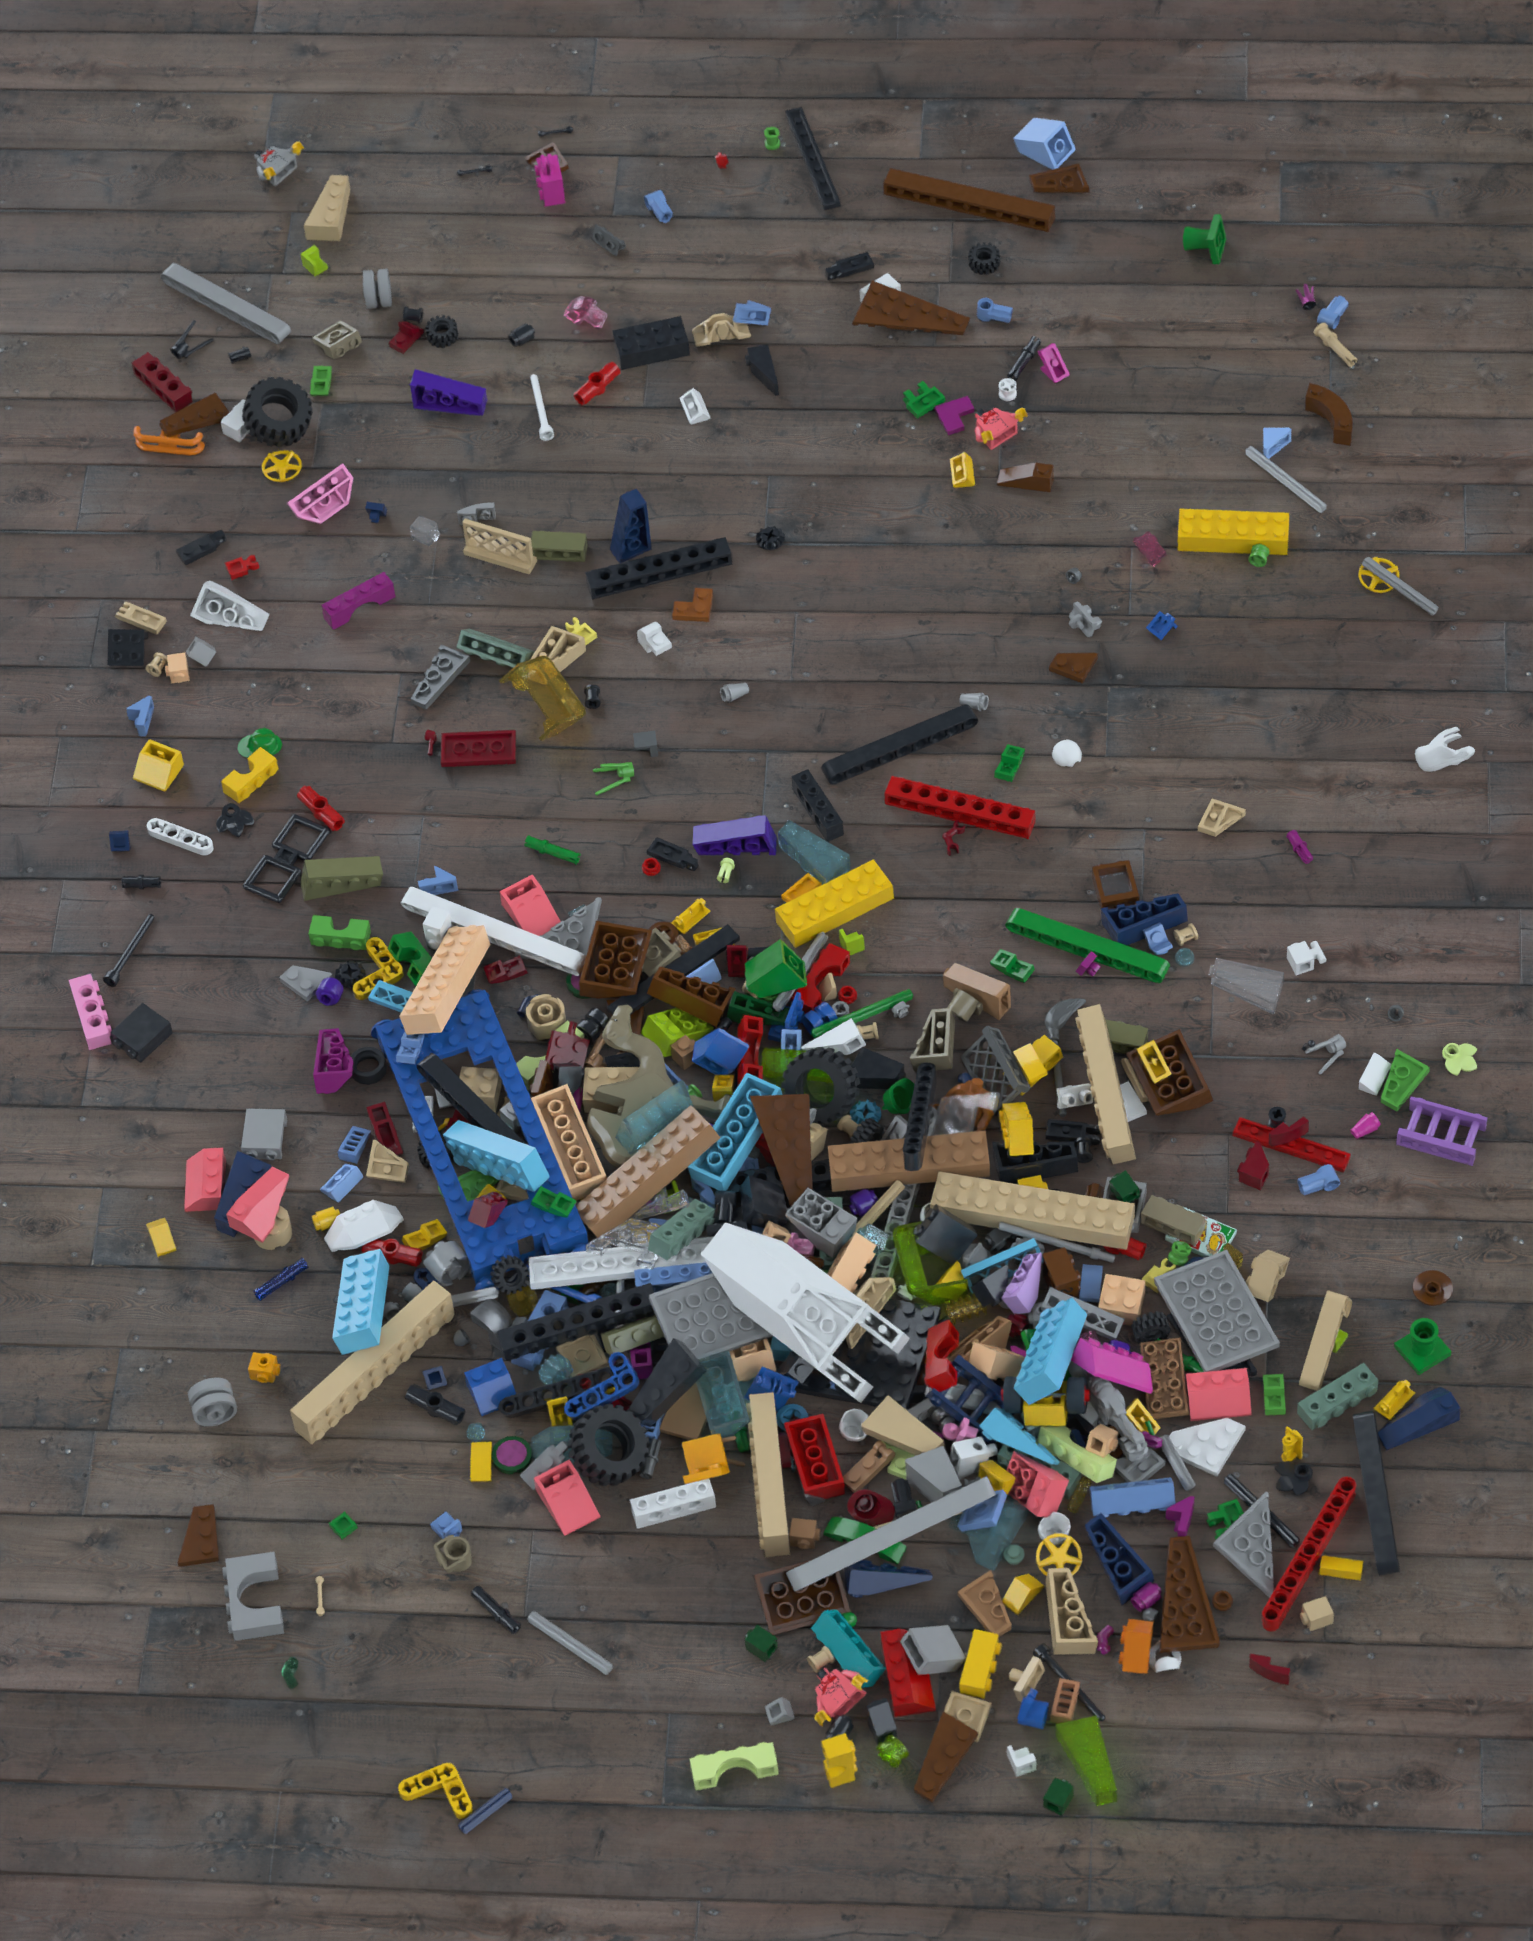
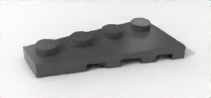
(442, 672)

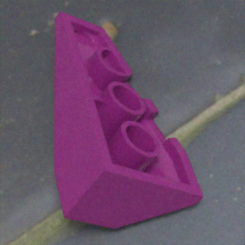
(332, 1062)

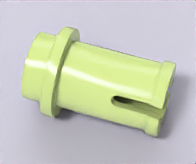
(726, 867)

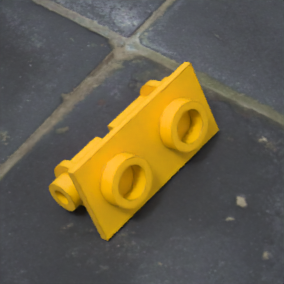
(691, 916)
(1395, 1399)
(1292, 1445)

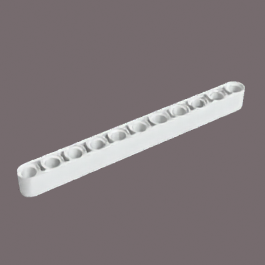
(499, 932)

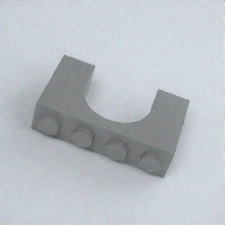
(240, 1574)

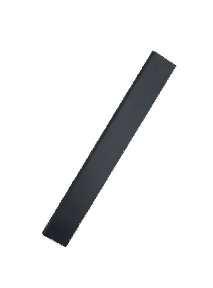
(812, 158)
(685, 964)

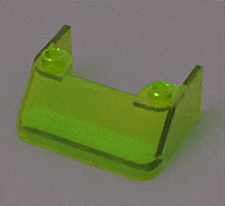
(909, 1258)

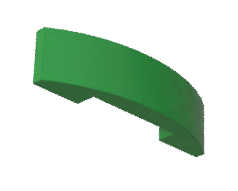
(848, 1529)

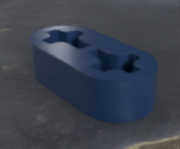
(425, 1273)

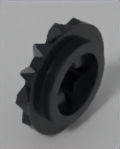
(774, 542)
(358, 973)

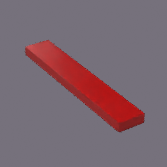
(1299, 1148)

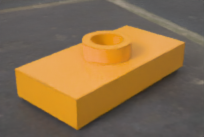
(801, 887)

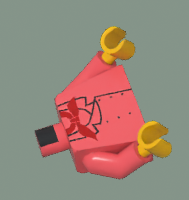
(997, 426)
(837, 1693)

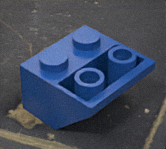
(719, 1052)

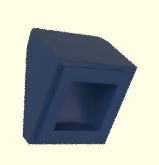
(434, 1378)

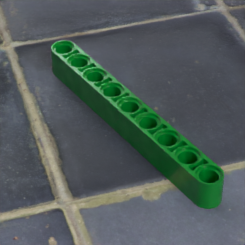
(1082, 943)

